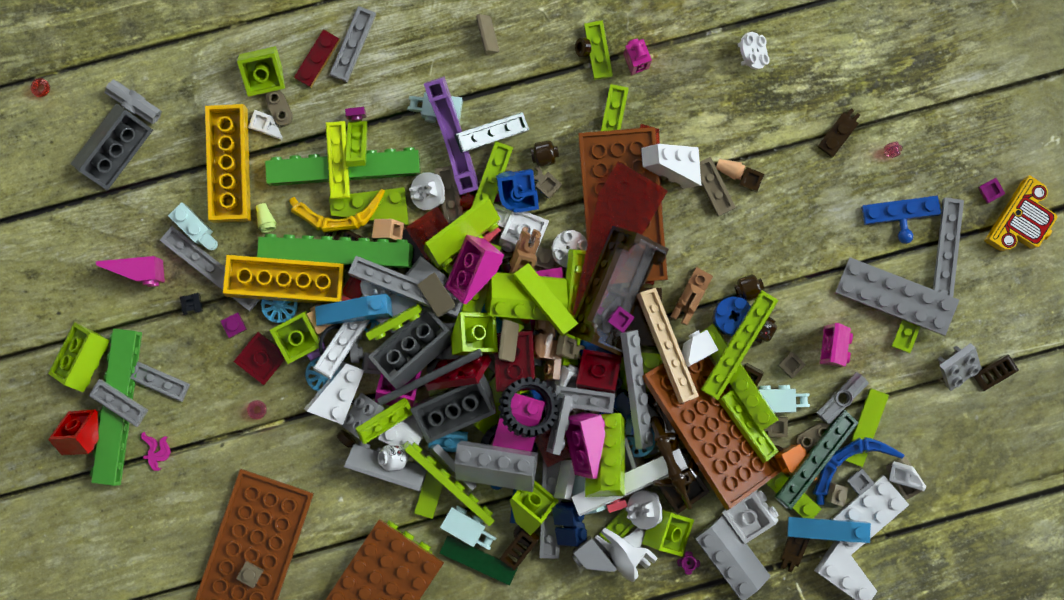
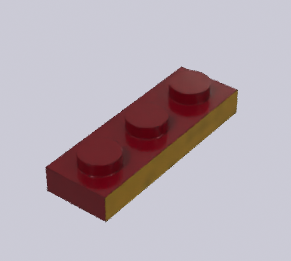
(317, 58)

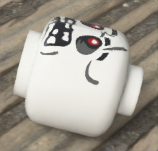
(392, 457)

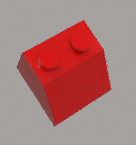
(76, 433)

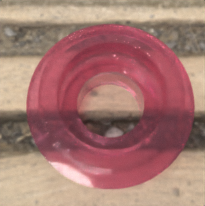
(893, 149)
(251, 412)

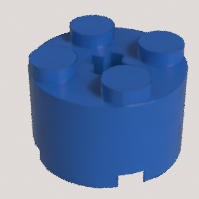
(723, 310)

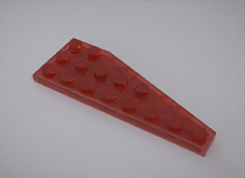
(623, 202)

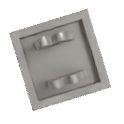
(960, 366)
(362, 410)

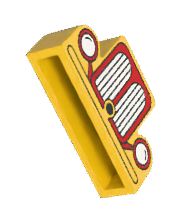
(1023, 218)

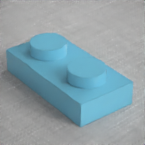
(450, 441)

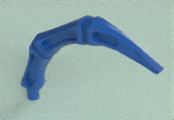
(855, 447)

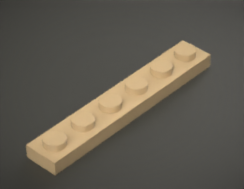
(667, 345)

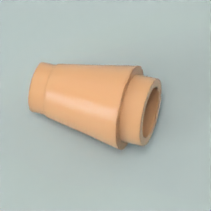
(731, 168)

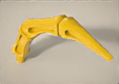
(328, 224)

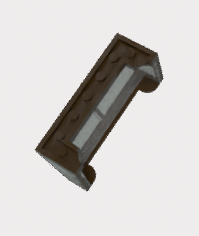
(614, 282)

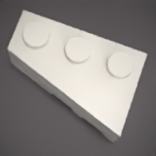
(675, 162)
(337, 394)
(844, 573)

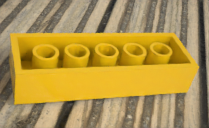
(227, 163)
(283, 279)

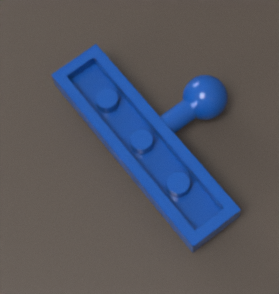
(901, 211)

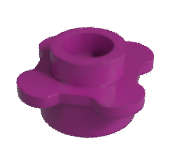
(693, 563)

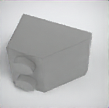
(592, 556)

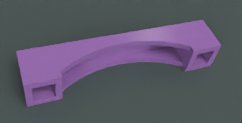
(446, 115)

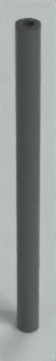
(429, 377)

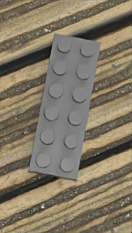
(897, 296)

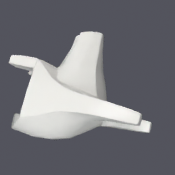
(626, 552)

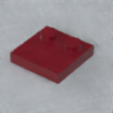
(260, 358)
(598, 371)

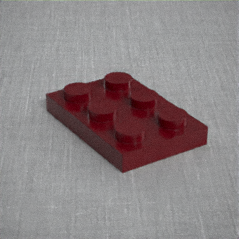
(522, 366)
(465, 375)

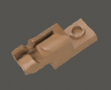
(525, 251)
(692, 295)
(546, 348)

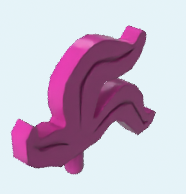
(161, 455)

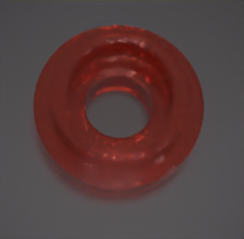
(35, 85)
(466, 201)

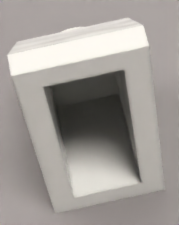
(698, 347)

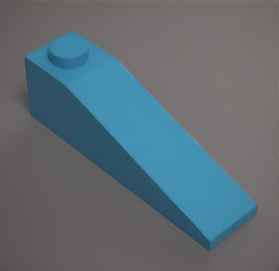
(354, 310)
(829, 529)

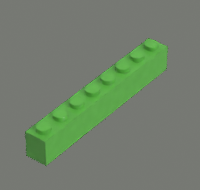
(315, 168)
(336, 251)
(113, 429)

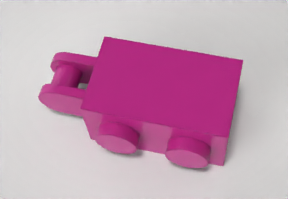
(637, 56)

